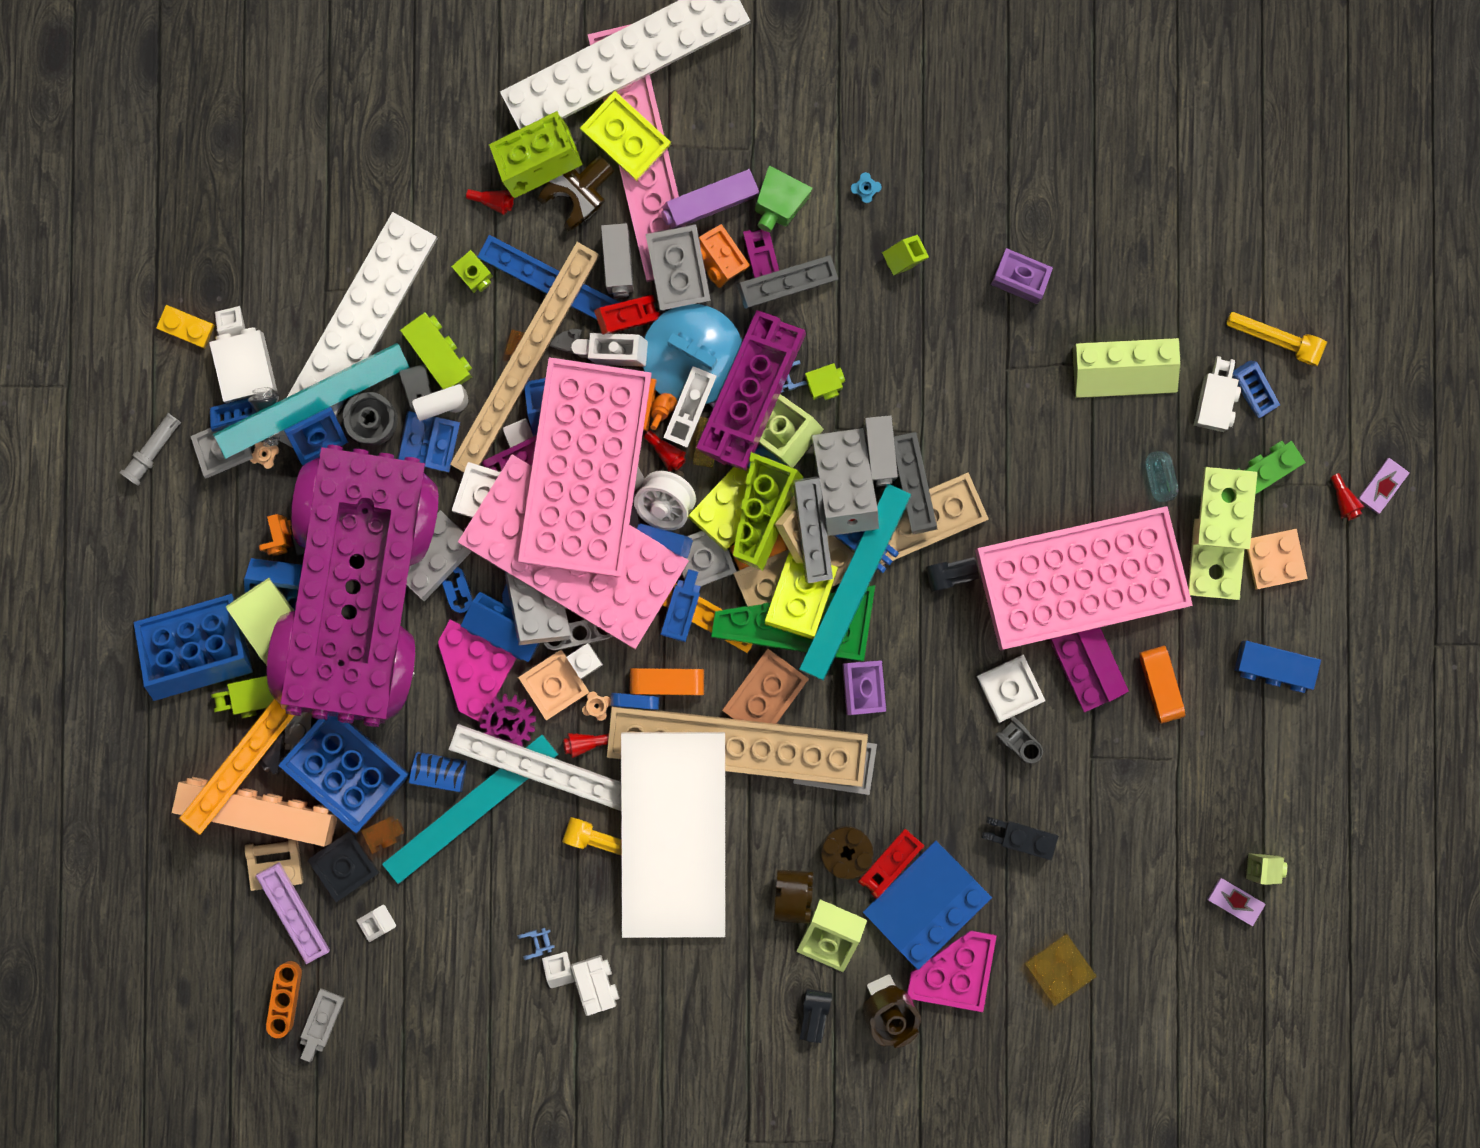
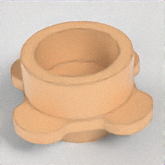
(268, 460)
(589, 709)

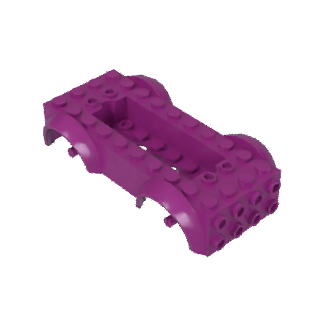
(342, 509)

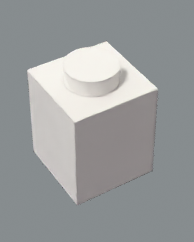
(584, 661)

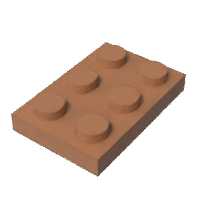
(766, 691)

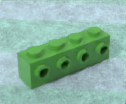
(1270, 468)

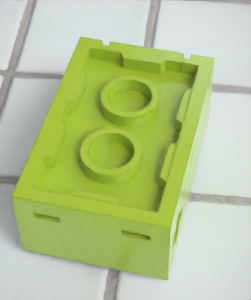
(535, 154)

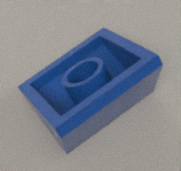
(313, 433)

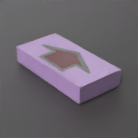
(1383, 485)
(1236, 901)

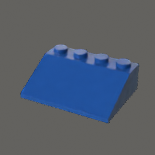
(191, 648)
(344, 771)
(927, 905)

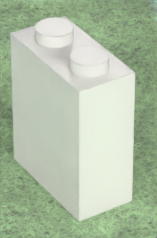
(242, 364)

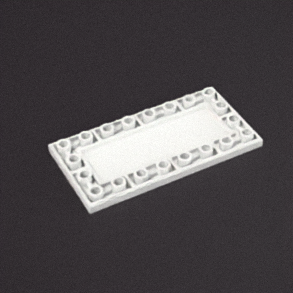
(673, 834)

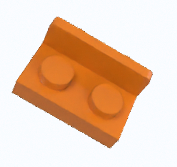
(721, 256)

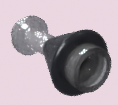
(262, 399)

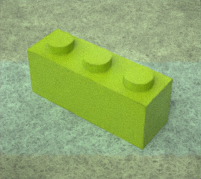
(437, 351)

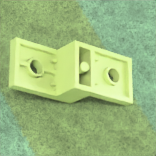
(1222, 533)

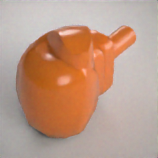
(661, 407)

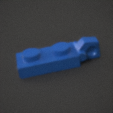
(682, 608)

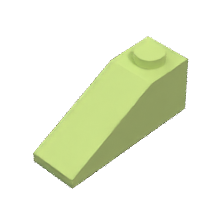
(1266, 869)

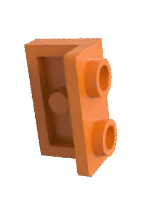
(281, 536)

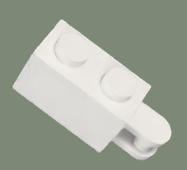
(613, 349)
(1218, 397)

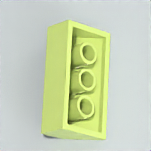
(1126, 368)

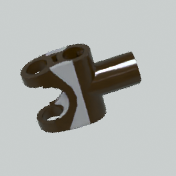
(580, 189)

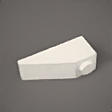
(690, 406)

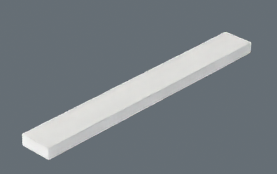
(537, 766)

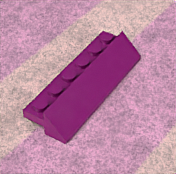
(751, 390)
(1089, 667)

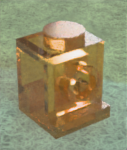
(383, 833)

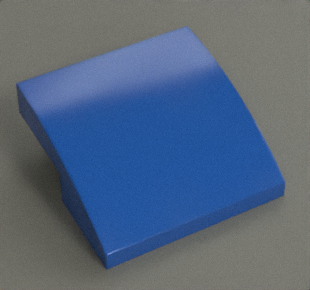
(429, 440)

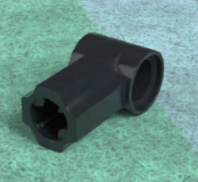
(947, 574)
(815, 1010)

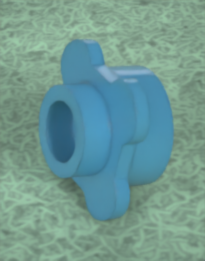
(865, 180)

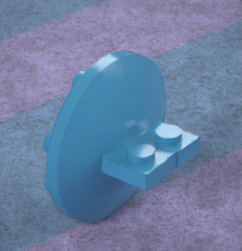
(691, 338)

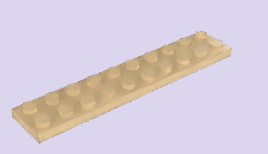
(955, 509)
(758, 746)

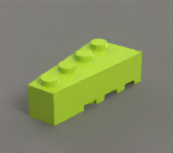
(765, 500)

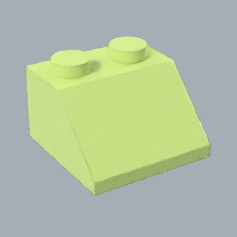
(832, 935)

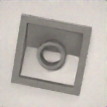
(211, 457)

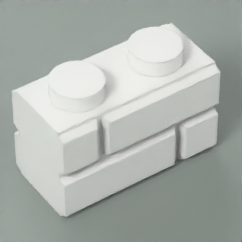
(594, 984)

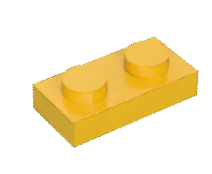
(185, 326)

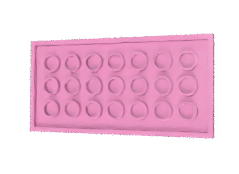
(584, 467)
(1083, 578)
(614, 604)

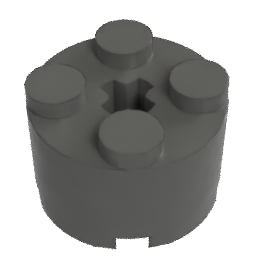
(368, 404)

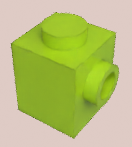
(905, 254)
(473, 272)
(825, 382)

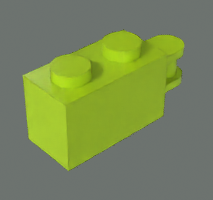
(245, 697)

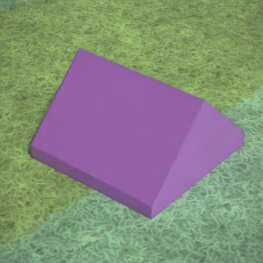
(1022, 276)
(864, 687)

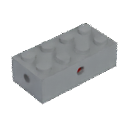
(845, 482)

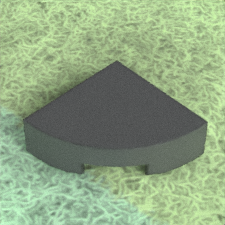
(565, 339)

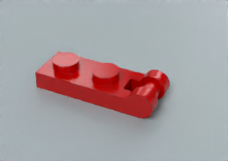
(626, 314)
(891, 862)

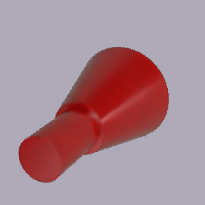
(497, 200)
(670, 455)
(1347, 501)
(580, 743)

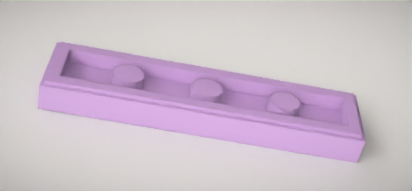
(292, 913)

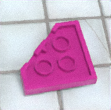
(473, 668)
(957, 973)

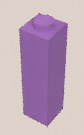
(710, 200)

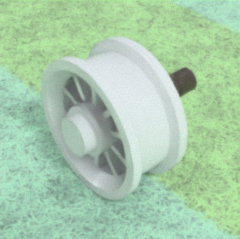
(665, 500)

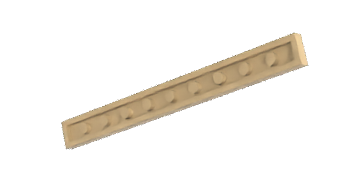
(526, 357)

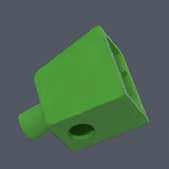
(780, 199)

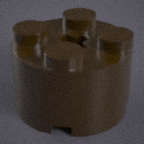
(841, 866)
(793, 896)
(892, 1017)

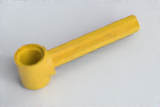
(1307, 349)
(580, 834)

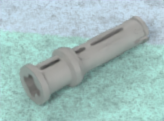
(143, 459)

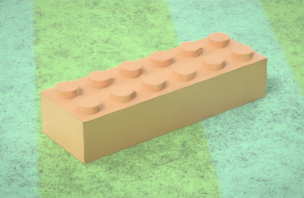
(265, 813)

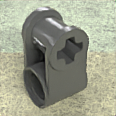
(416, 382)
(1019, 740)

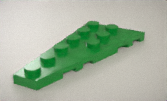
(749, 627)

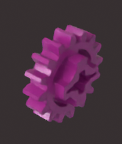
(517, 716)

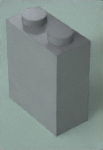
(617, 260)
(881, 449)

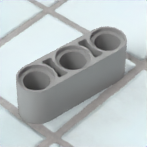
(593, 635)

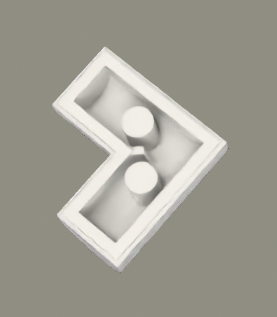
(449, 399)

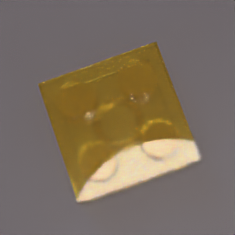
(1060, 969)

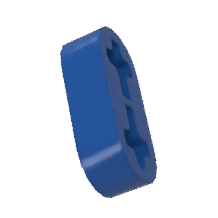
(464, 590)
(634, 701)

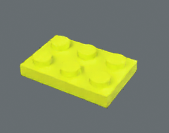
(625, 136)
(721, 509)
(798, 604)

